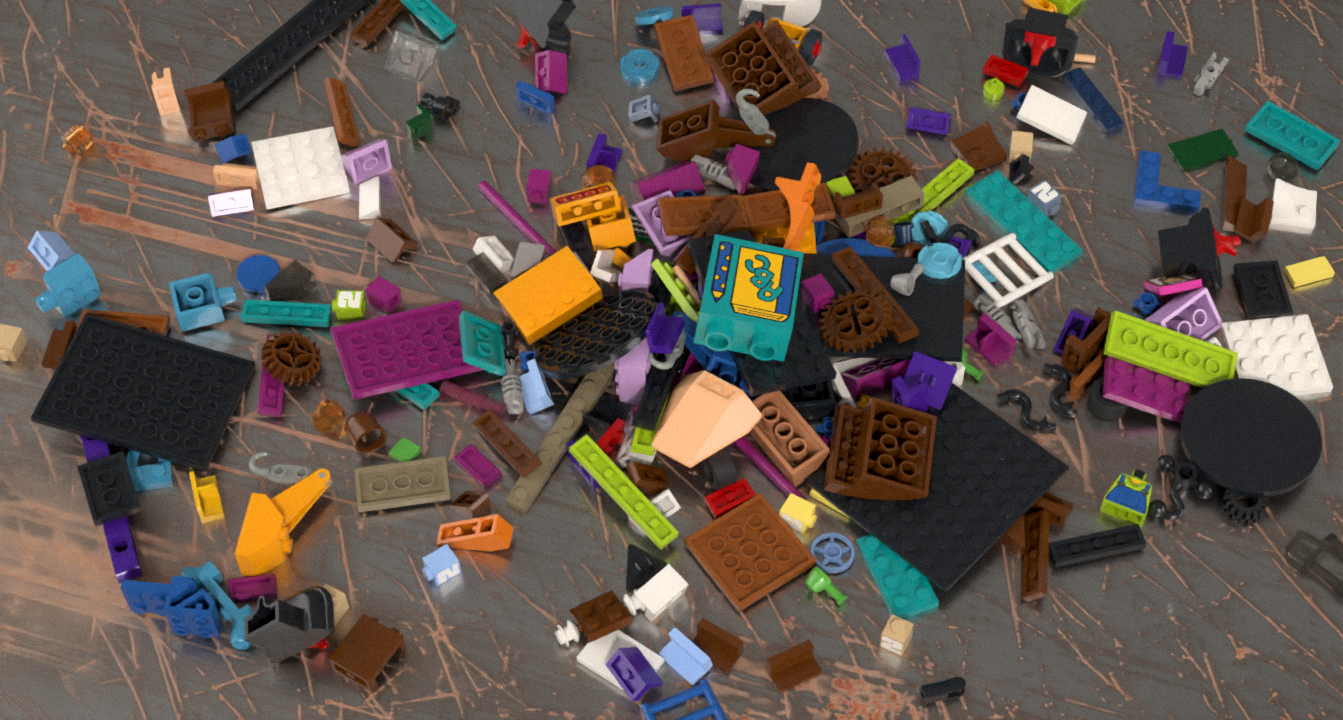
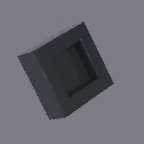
(1020, 169)

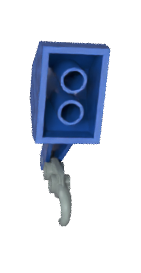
(715, 362)

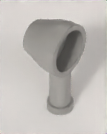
(905, 282)

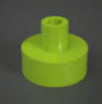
(993, 89)

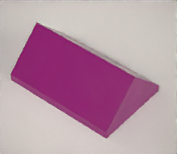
(675, 178)
(874, 376)

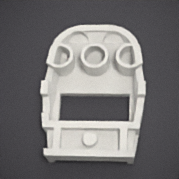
(795, 11)

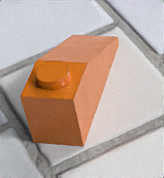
(479, 534)

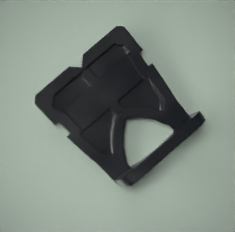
(606, 410)

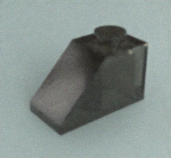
(291, 283)

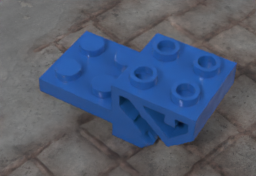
(180, 601)

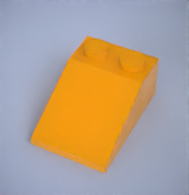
(612, 228)

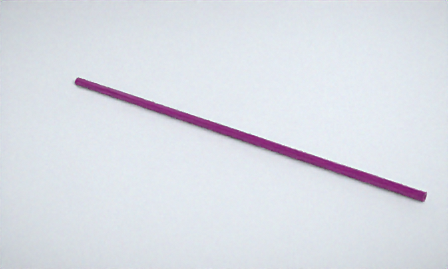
(536, 238)

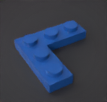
(1151, 194)

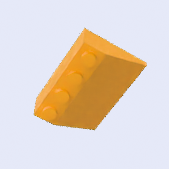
(549, 294)

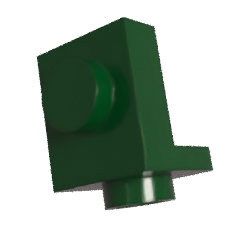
(420, 124)

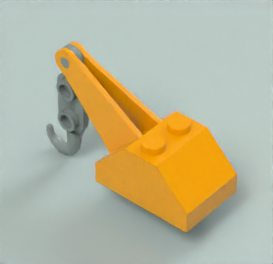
(268, 521)

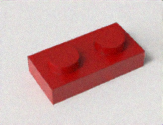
(1005, 70)
(612, 436)
(729, 497)

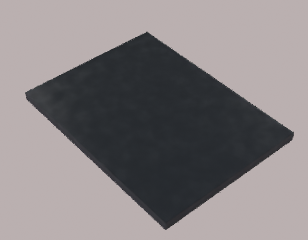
(933, 306)
(144, 392)

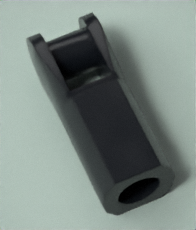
(943, 690)

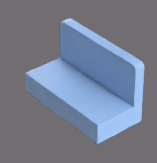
(49, 249)
(535, 389)
(685, 657)

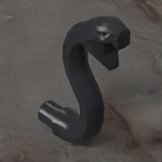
(932, 237)
(1013, 394)
(1064, 408)

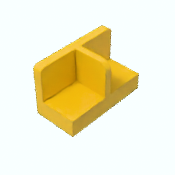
(207, 498)

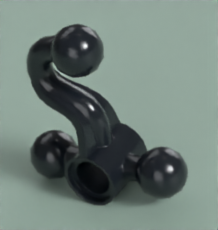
(1203, 489)

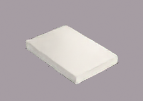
(1051, 114)
(599, 652)

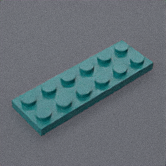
(1018, 215)

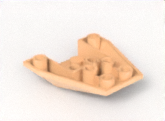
(703, 418)

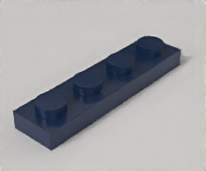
(1093, 101)

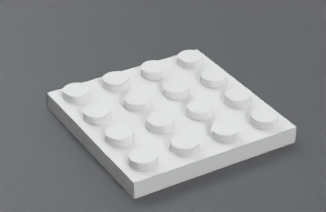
(300, 167)
(1279, 353)

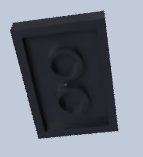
(1262, 290)
(109, 488)

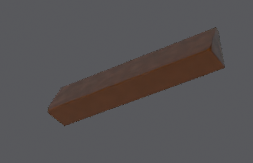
(1233, 191)

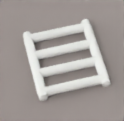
(1014, 292)

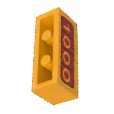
(585, 204)

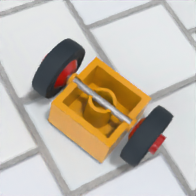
(806, 42)

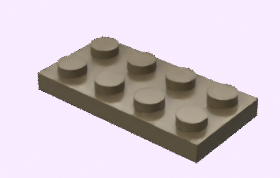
(402, 484)

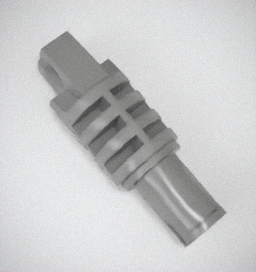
(986, 305)
(512, 389)

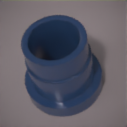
(903, 232)

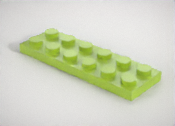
(1168, 351)

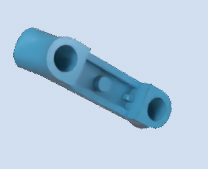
(210, 579)

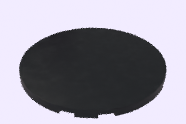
(806, 134)
(597, 335)
(1250, 437)

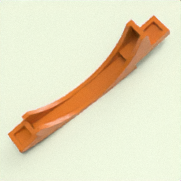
(799, 197)

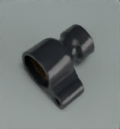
(440, 106)

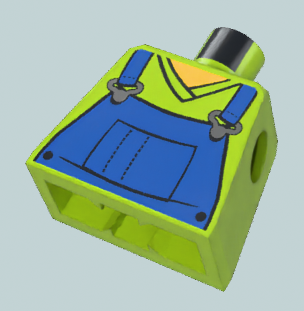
(1128, 498)

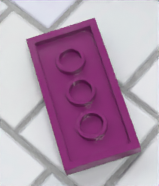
(1145, 389)

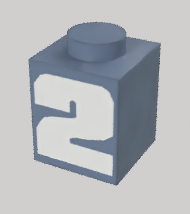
(1045, 198)

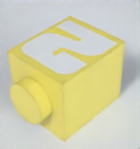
(798, 513)

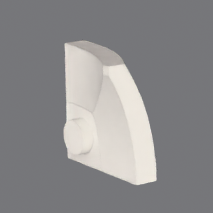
(1293, 205)

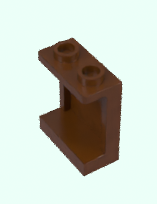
(210, 111)
(1079, 352)
(366, 651)

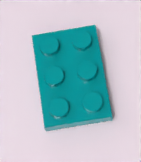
(482, 343)

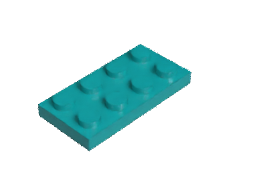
(1292, 135)
(900, 584)

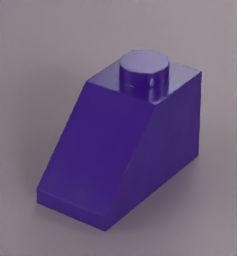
(1078, 324)

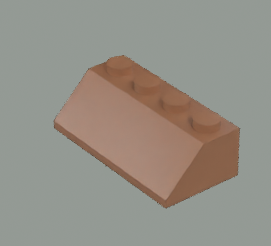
(787, 438)

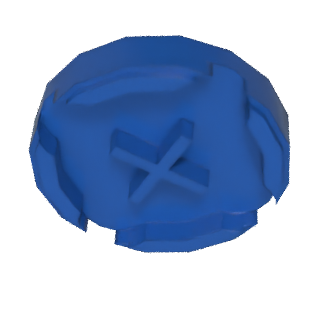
(256, 273)

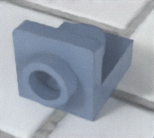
(644, 108)

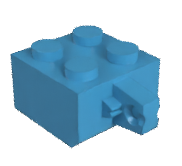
(69, 286)
(199, 301)

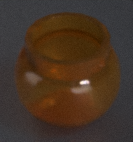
(598, 175)

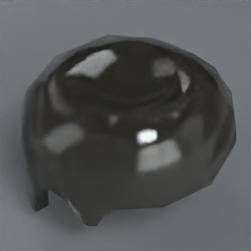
(1283, 167)

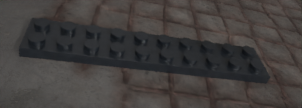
(286, 47)

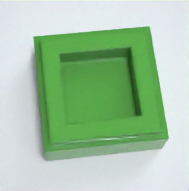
(405, 451)

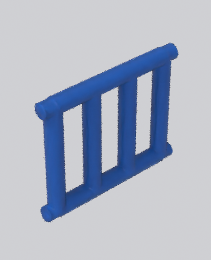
(703, 688)

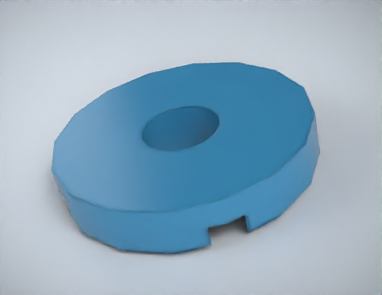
(654, 14)
(639, 74)

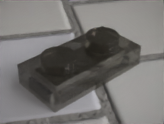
(486, 273)

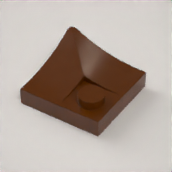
(979, 148)

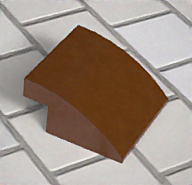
(763, 62)
(880, 452)

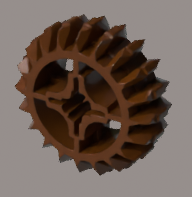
(291, 358)

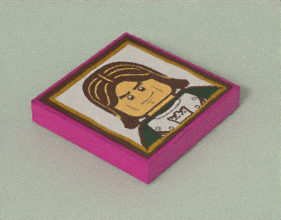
(1171, 285)

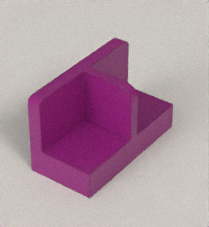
(551, 71)
(991, 341)

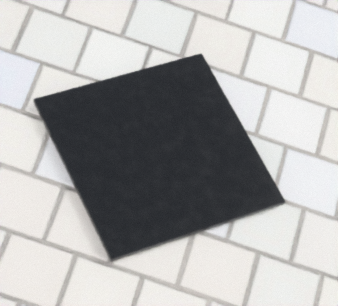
(978, 489)

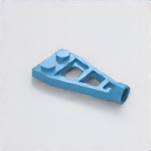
(151, 475)

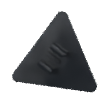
(641, 567)

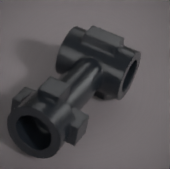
(510, 333)

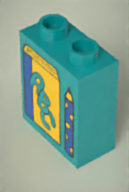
(749, 298)

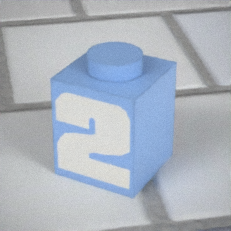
(441, 565)

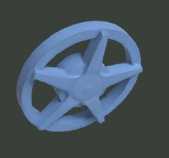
(833, 552)

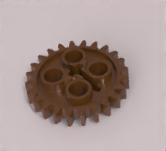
(874, 164)
(873, 318)

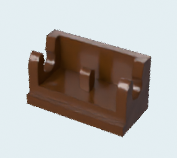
(859, 202)

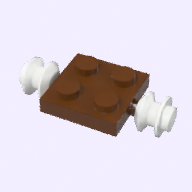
(599, 617)

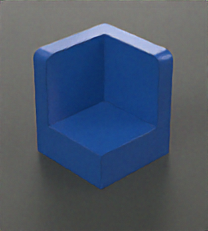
(233, 148)

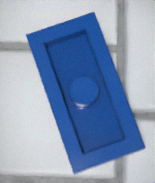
(534, 97)

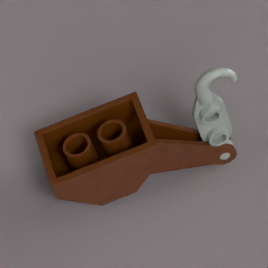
(702, 129)

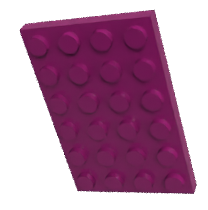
(402, 349)

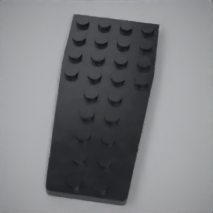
(805, 357)

